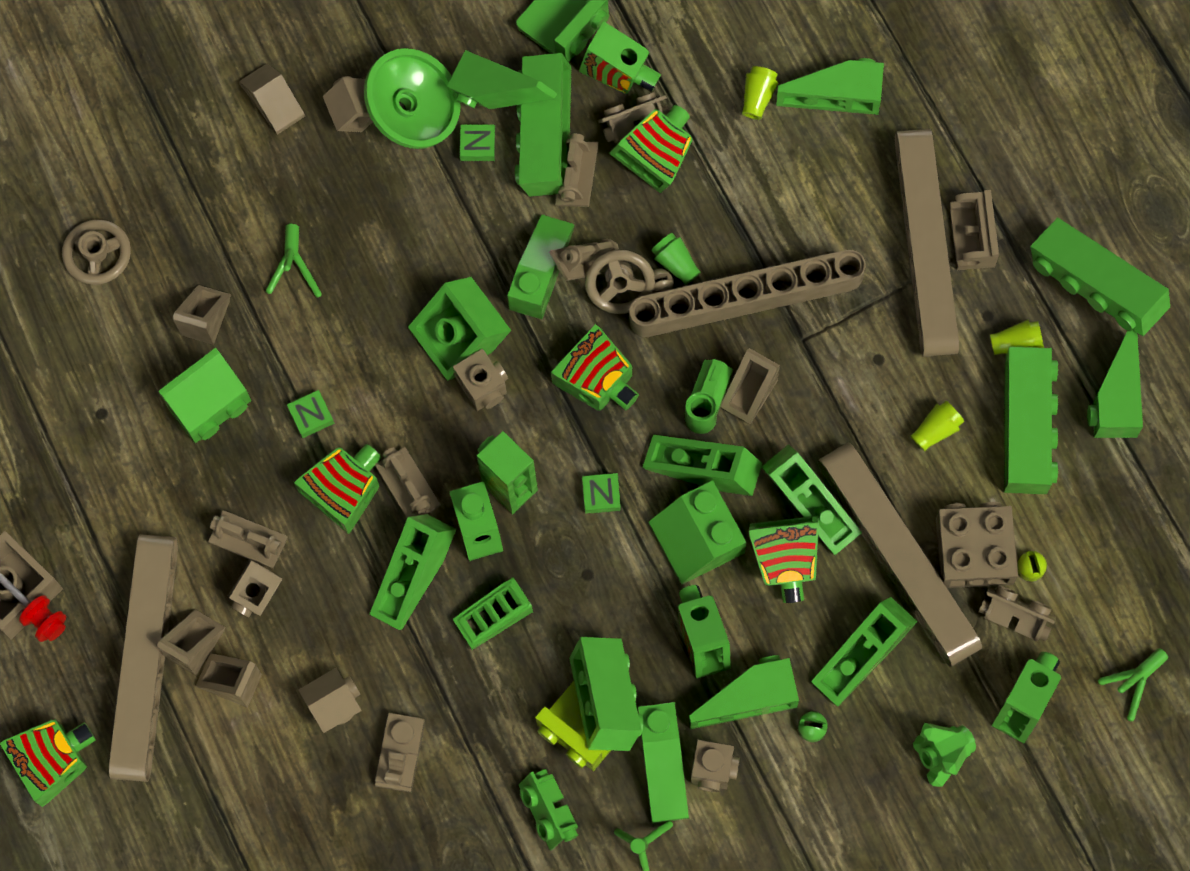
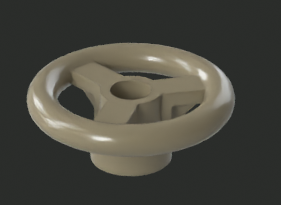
(85, 240)
(617, 268)

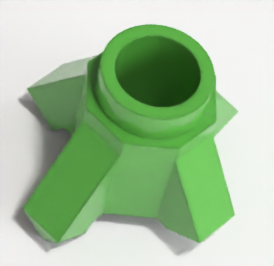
(943, 750)

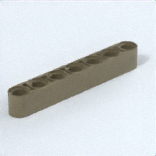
(926, 243)
(759, 281)
(899, 554)
(142, 660)

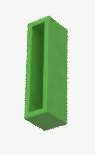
(544, 127)
(1100, 277)
(1029, 420)

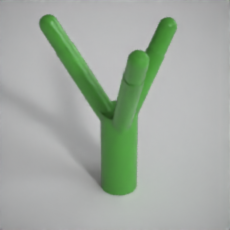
(290, 254)
(1138, 674)
(640, 844)

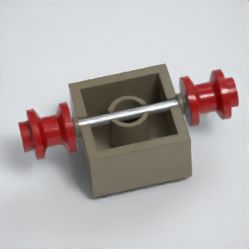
(26, 593)

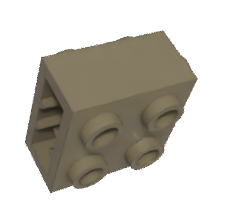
(976, 545)

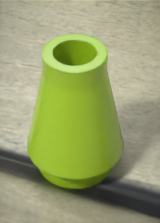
(759, 88)
(1020, 335)
(938, 425)

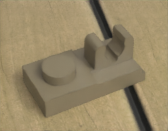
(399, 752)

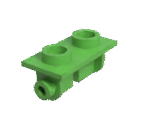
(552, 825)

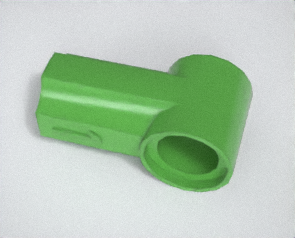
(708, 395)

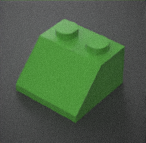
(458, 325)
(205, 396)
(698, 533)

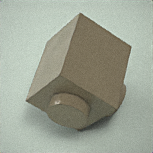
(347, 105)
(481, 380)
(331, 699)
(714, 766)

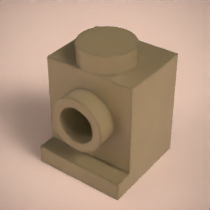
(267, 585)

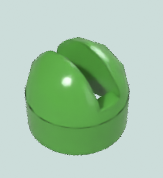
(811, 733)

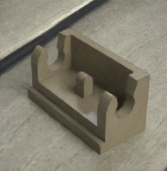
(974, 230)

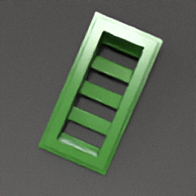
(497, 595)

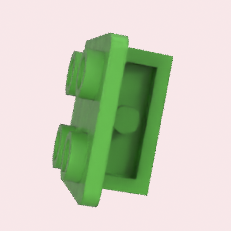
(563, 24)

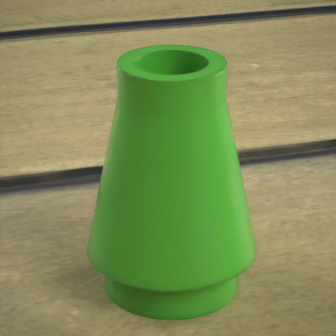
(675, 258)

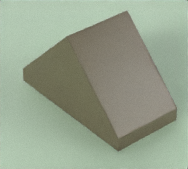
(272, 98)
(202, 314)
(751, 386)
(191, 641)
(230, 678)

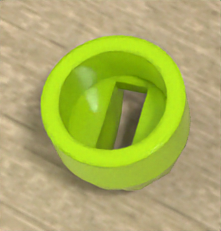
(1025, 568)

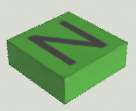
(477, 143)
(310, 414)
(601, 493)

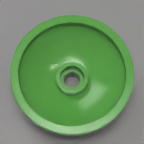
(422, 87)

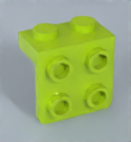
(564, 725)

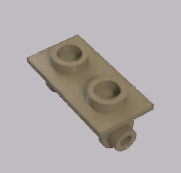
(621, 121)
(579, 174)
(576, 259)
(406, 483)
(247, 539)
(1031, 616)

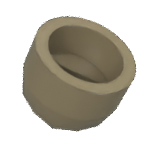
(662, 285)

